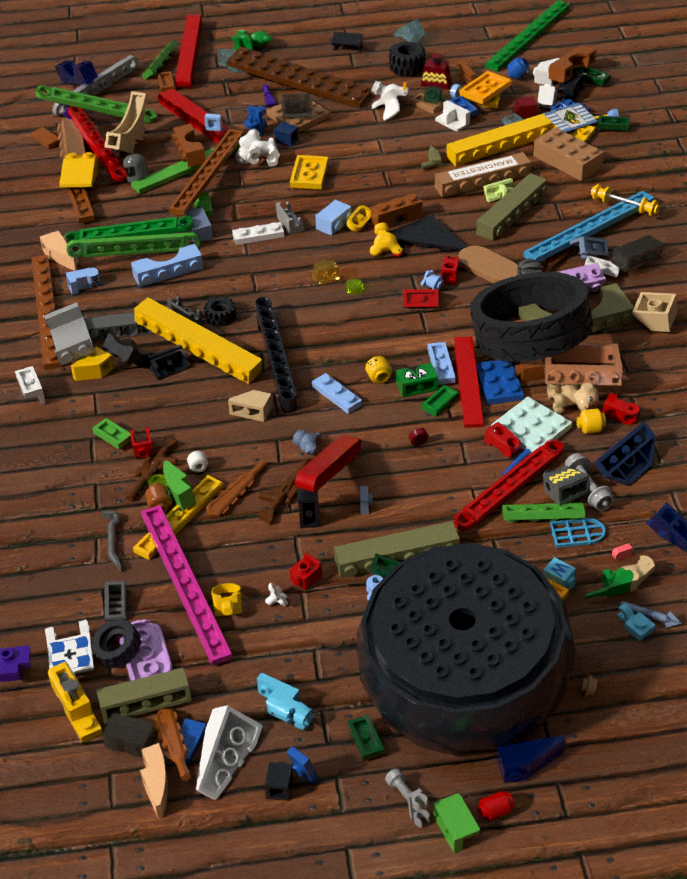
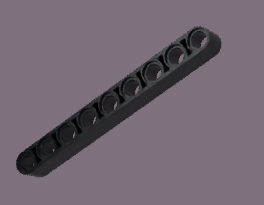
(276, 355)

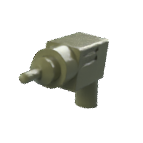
(434, 159)

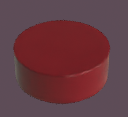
(418, 436)

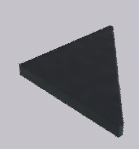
(427, 233)

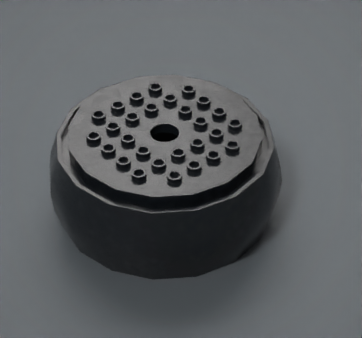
(471, 685)

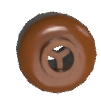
(158, 495)

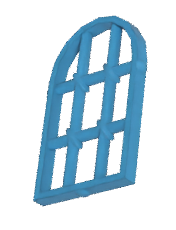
(571, 537)

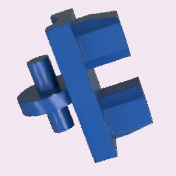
(255, 119)

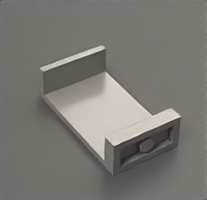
(69, 333)

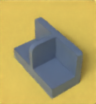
(591, 246)

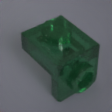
(433, 94)

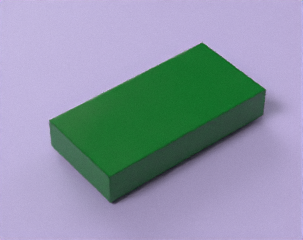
(440, 400)

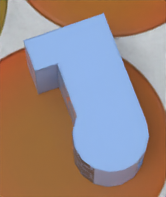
(82, 279)

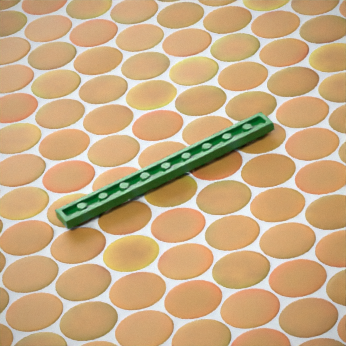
(526, 36)

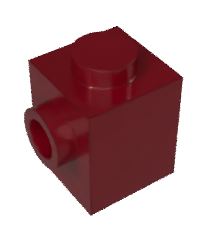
(525, 107)

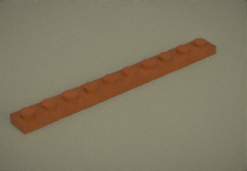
(206, 173)
(45, 305)

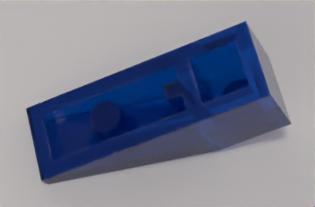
(670, 526)
(526, 758)

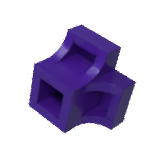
(13, 662)

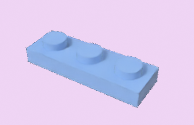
(441, 362)
(337, 393)

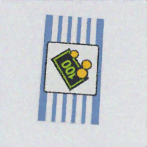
(570, 117)

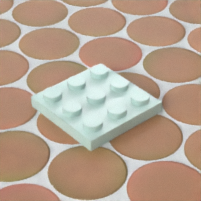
(534, 423)

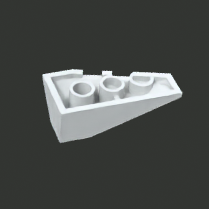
(225, 745)

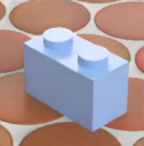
(333, 217)

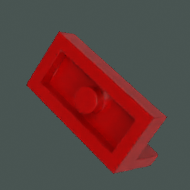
(420, 298)

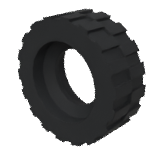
(125, 652)

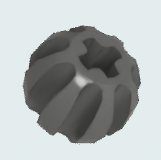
(528, 266)

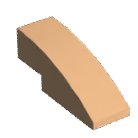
(155, 778)

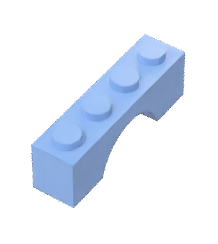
(149, 271)

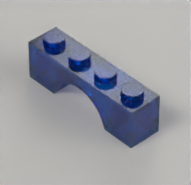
(81, 73)

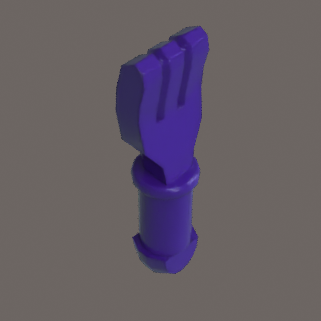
(269, 100)

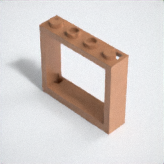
(585, 373)

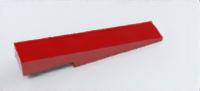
(468, 382)

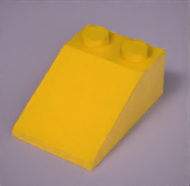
(79, 170)

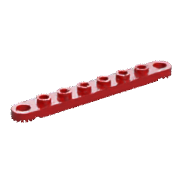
(97, 144)
(508, 485)

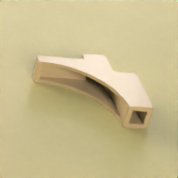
(131, 127)

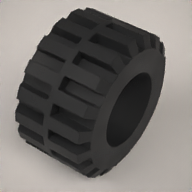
(407, 58)

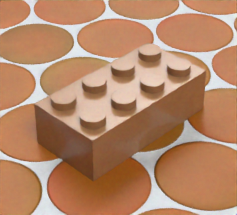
(568, 154)

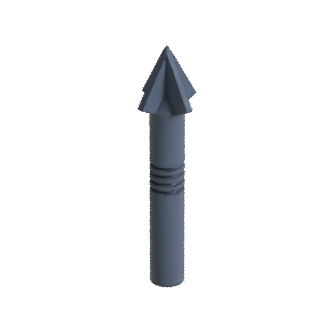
(669, 619)

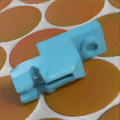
(284, 702)

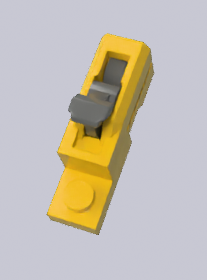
(74, 702)

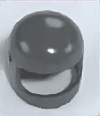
(137, 166)

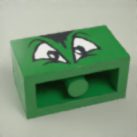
(416, 380)

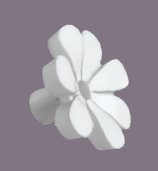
(276, 595)

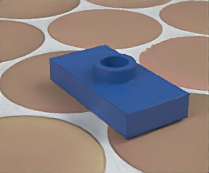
(302, 765)

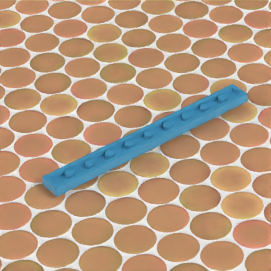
(586, 228)

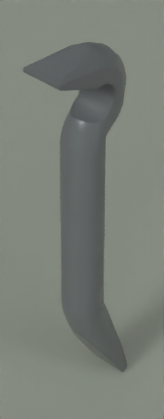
(112, 536)

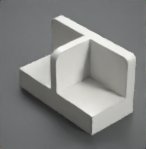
(454, 116)
(30, 384)

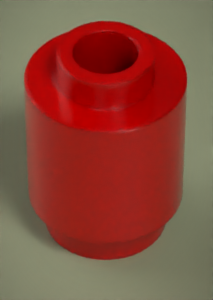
(495, 806)

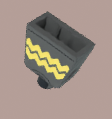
(565, 484)

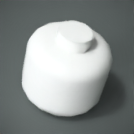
(241, 155)
(197, 461)

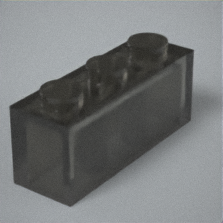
(637, 253)

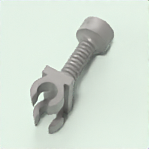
(415, 799)

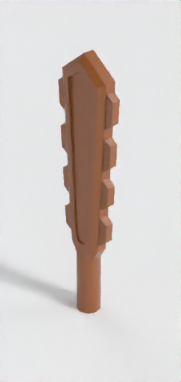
(228, 497)
(173, 741)

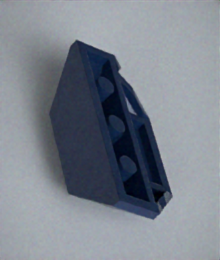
(628, 456)

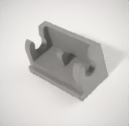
(288, 219)

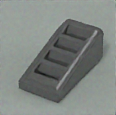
(113, 587)

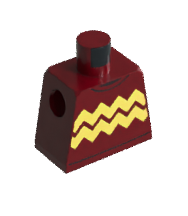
(436, 73)

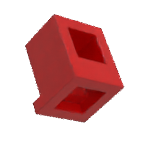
(306, 572)

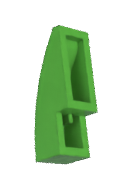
(178, 486)

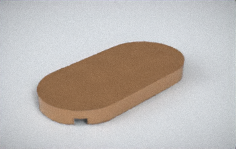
(487, 264)

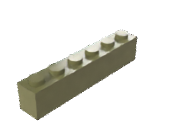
(511, 207)
(358, 556)

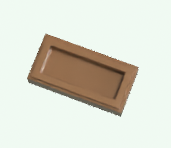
(429, 107)

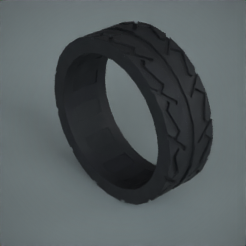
(536, 337)

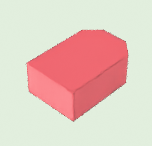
(622, 552)

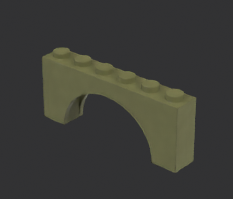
(611, 312)

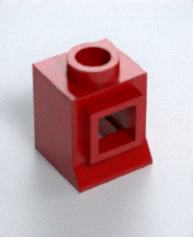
(142, 448)

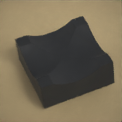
(127, 350)

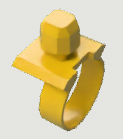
(227, 605)

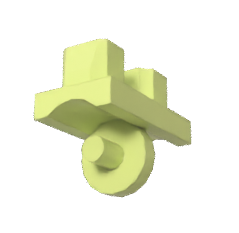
(498, 189)

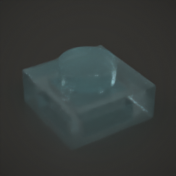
(511, 119)

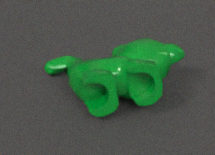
(255, 40)

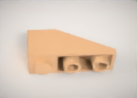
(55, 247)

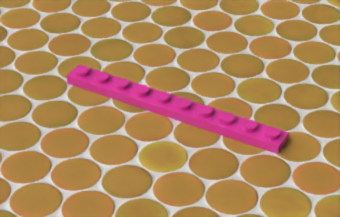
(186, 586)

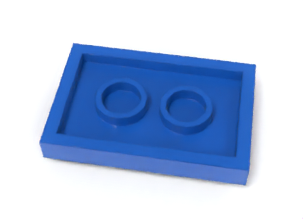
(499, 382)

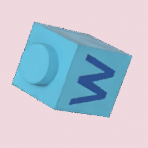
(560, 573)

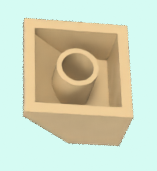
(656, 310)

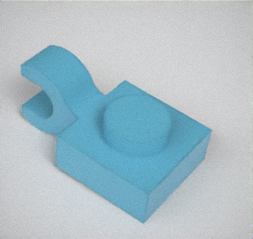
(637, 624)

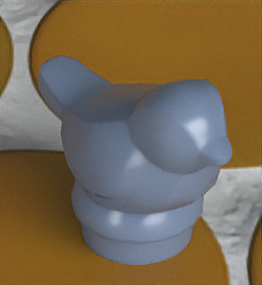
(306, 441)

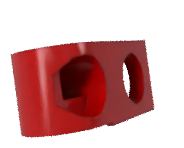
(450, 269)
(620, 410)
(502, 439)

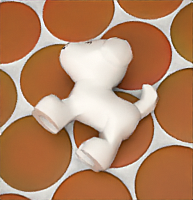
(259, 148)

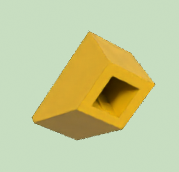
(93, 365)

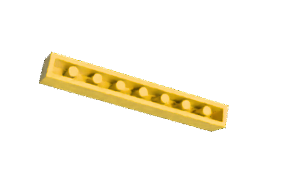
(498, 140)
(198, 340)

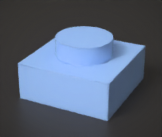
(213, 122)

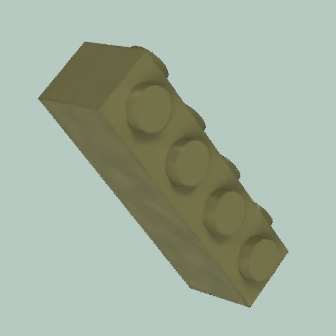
(144, 694)

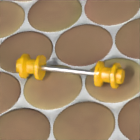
(651, 207)

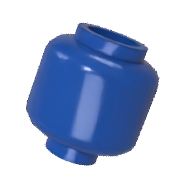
(518, 68)

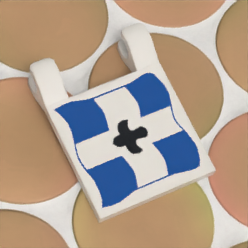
(73, 650)

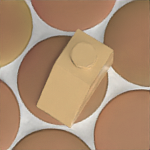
(251, 405)

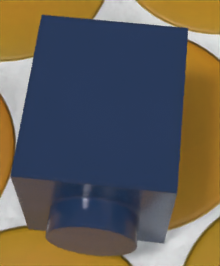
(286, 134)

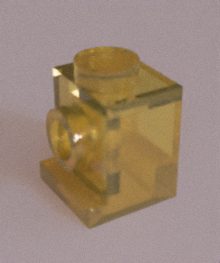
(325, 271)

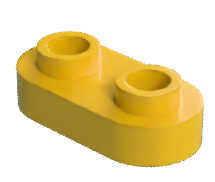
(359, 218)

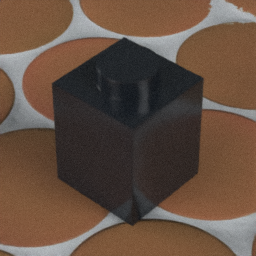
(278, 781)

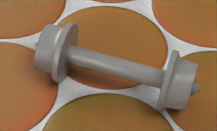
(600, 497)

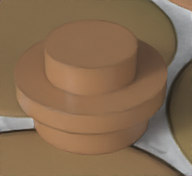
(588, 685)

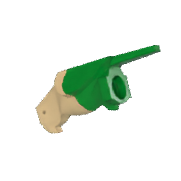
(624, 579)

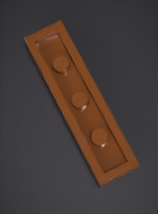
(81, 204)

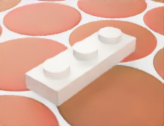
(258, 233)

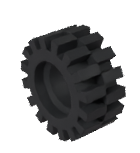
(220, 311)

